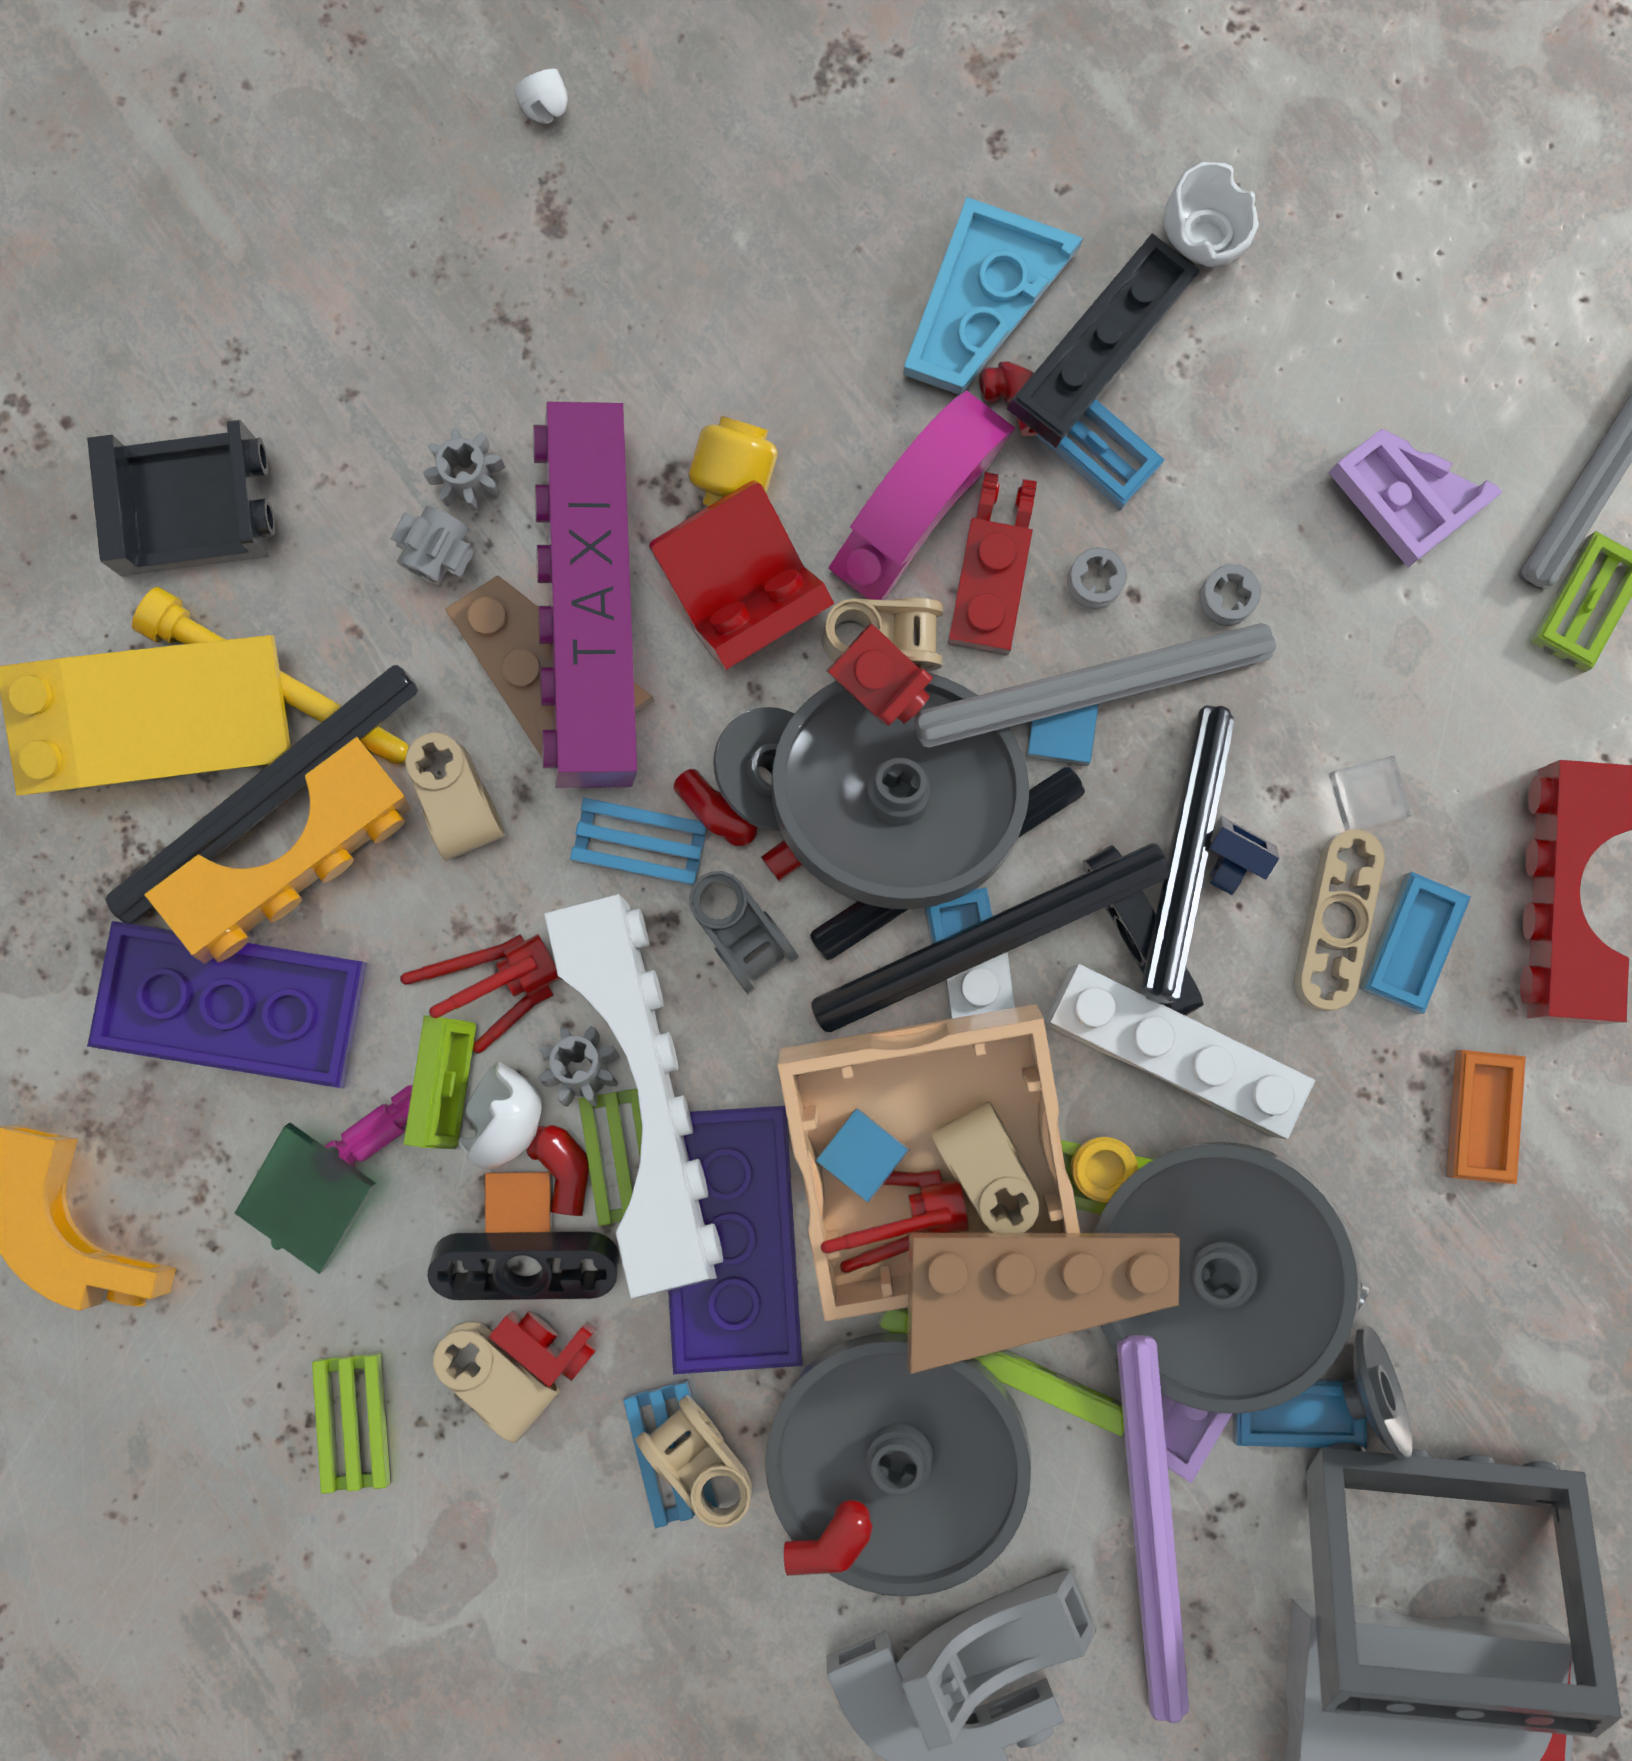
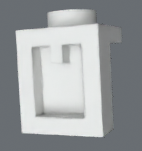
(981, 988)

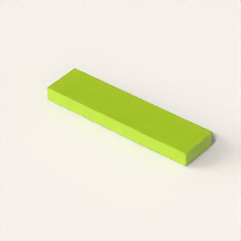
(1037, 1381)

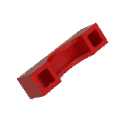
(1569, 967)

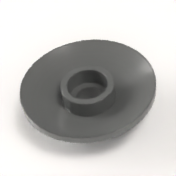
(740, 750)
(1377, 1394)

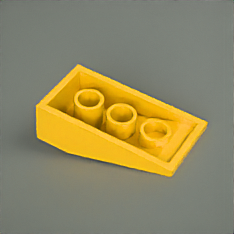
(143, 714)

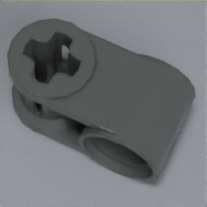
(741, 932)

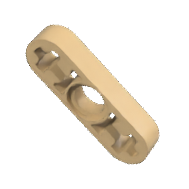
(1363, 907)

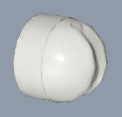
(542, 96)

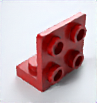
(739, 575)

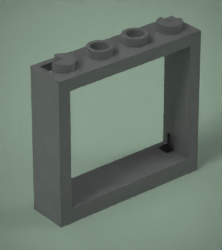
(1452, 1697)

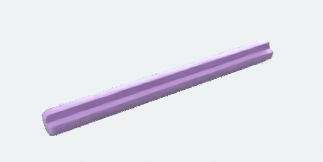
(1153, 1527)

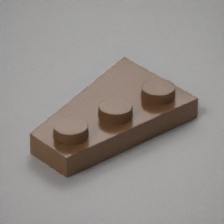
(505, 639)

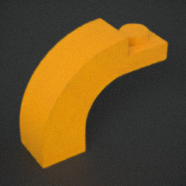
(44, 1242)

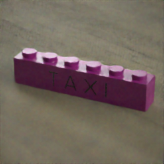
(587, 594)

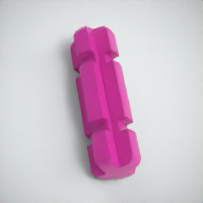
(374, 1129)

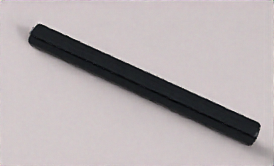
(266, 789)
(991, 937)

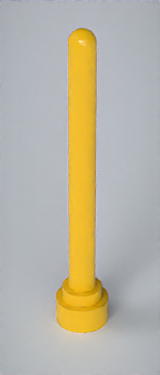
(163, 618)

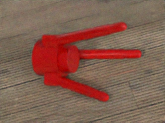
(525, 969)
(933, 1210)

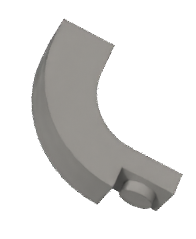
(990, 1648)
(871, 1700)

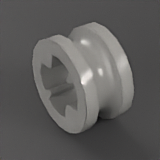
(1103, 558)
(1247, 588)

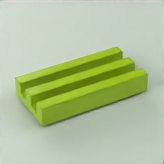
(1565, 645)
(440, 1083)
(594, 1151)
(325, 1423)

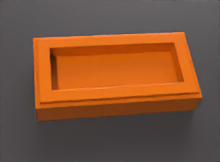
(1486, 1116)

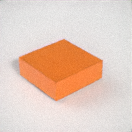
(518, 1202)

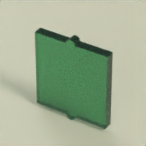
(305, 1198)

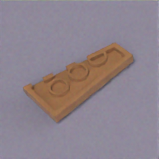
(1020, 1288)

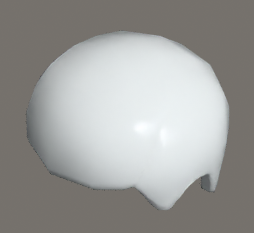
(1210, 215)
(504, 1115)

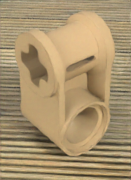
(895, 621)
(456, 806)
(984, 1162)
(496, 1385)
(695, 1462)

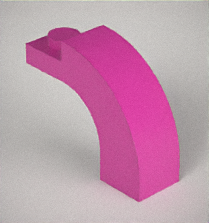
(918, 493)

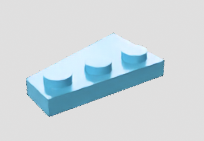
(983, 290)

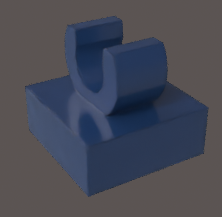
(1239, 852)

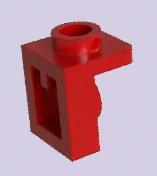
(881, 677)
(532, 1345)

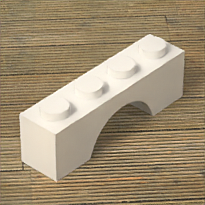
(1179, 1051)

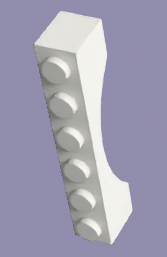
(663, 1226)

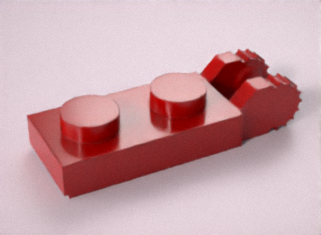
(992, 572)

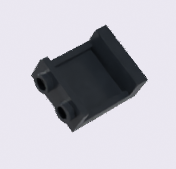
(180, 501)

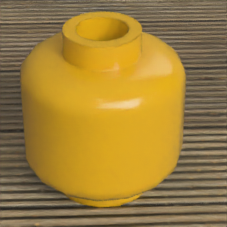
(731, 457)

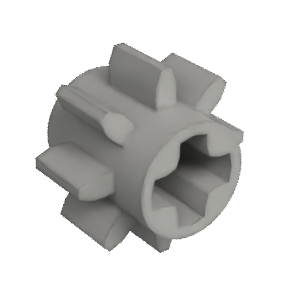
(464, 453)
(432, 545)
(576, 1049)

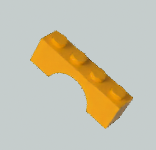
(217, 904)

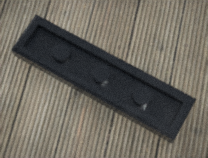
(1103, 340)

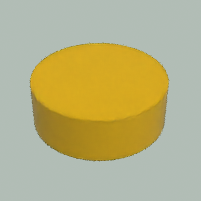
(1102, 1167)

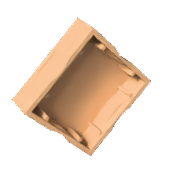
(911, 1087)

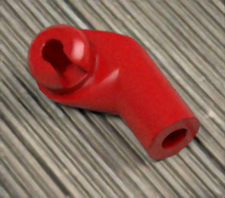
(1005, 383)

